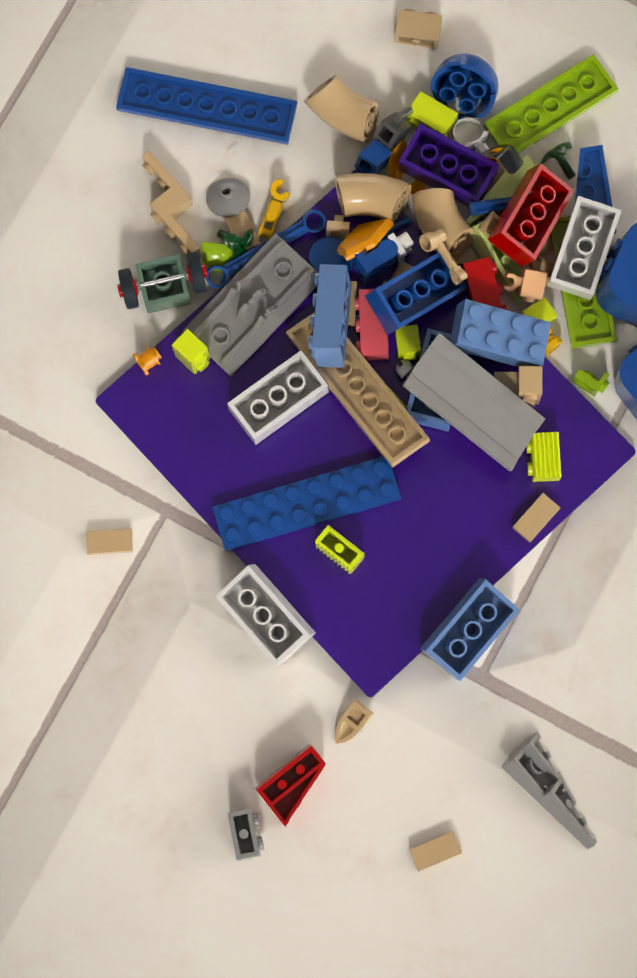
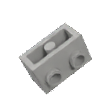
(244, 834)

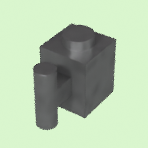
(394, 128)

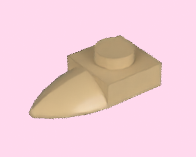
(352, 721)

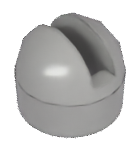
(404, 371)

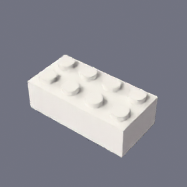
(584, 247)
(278, 397)
(265, 614)

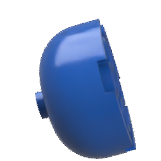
(471, 78)

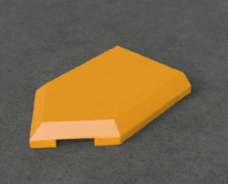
(364, 237)

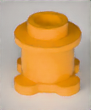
(147, 359)

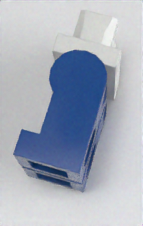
(382, 259)

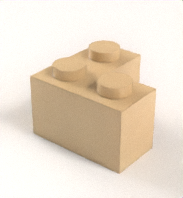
(524, 383)

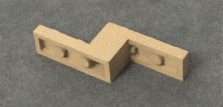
(169, 204)

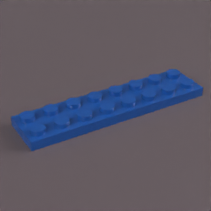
(206, 105)
(306, 503)

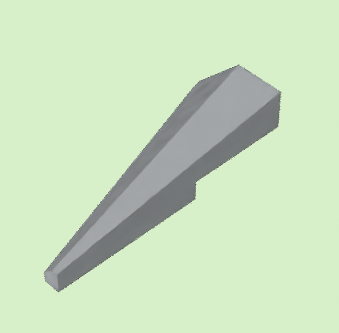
(533, 771)

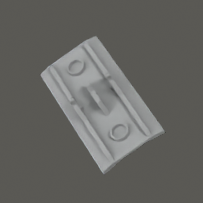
(253, 304)
(473, 401)

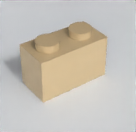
(418, 28)

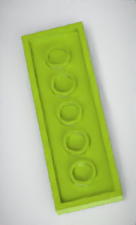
(552, 105)
(585, 318)

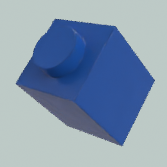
(373, 158)

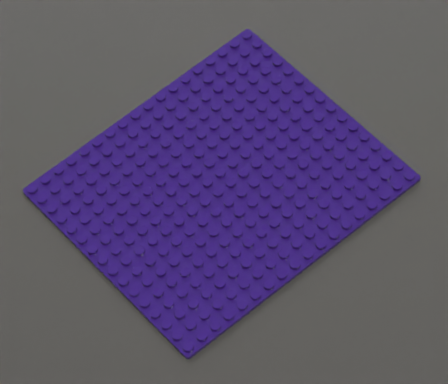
(417, 550)

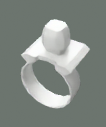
(480, 144)

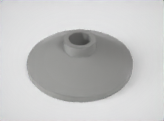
(229, 204)

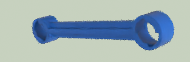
(287, 235)

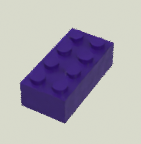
(448, 165)

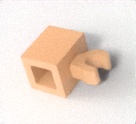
(528, 284)

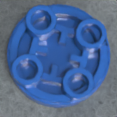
(325, 252)

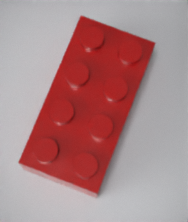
(531, 215)

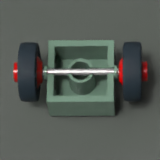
(162, 282)

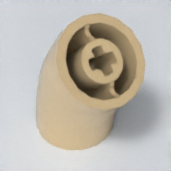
(344, 109)
(371, 195)
(437, 210)

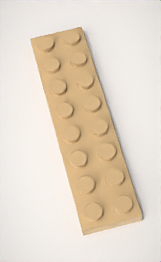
(366, 399)

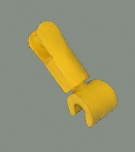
(273, 209)

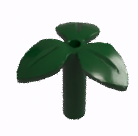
(558, 153)
(235, 242)

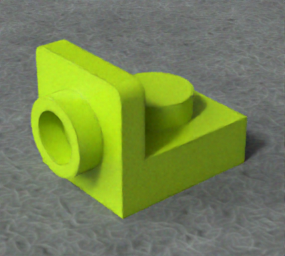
(588, 382)

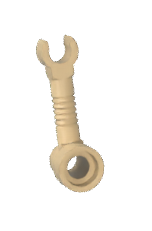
(434, 240)

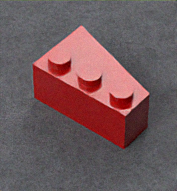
(482, 282)
(291, 782)

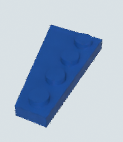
(592, 176)

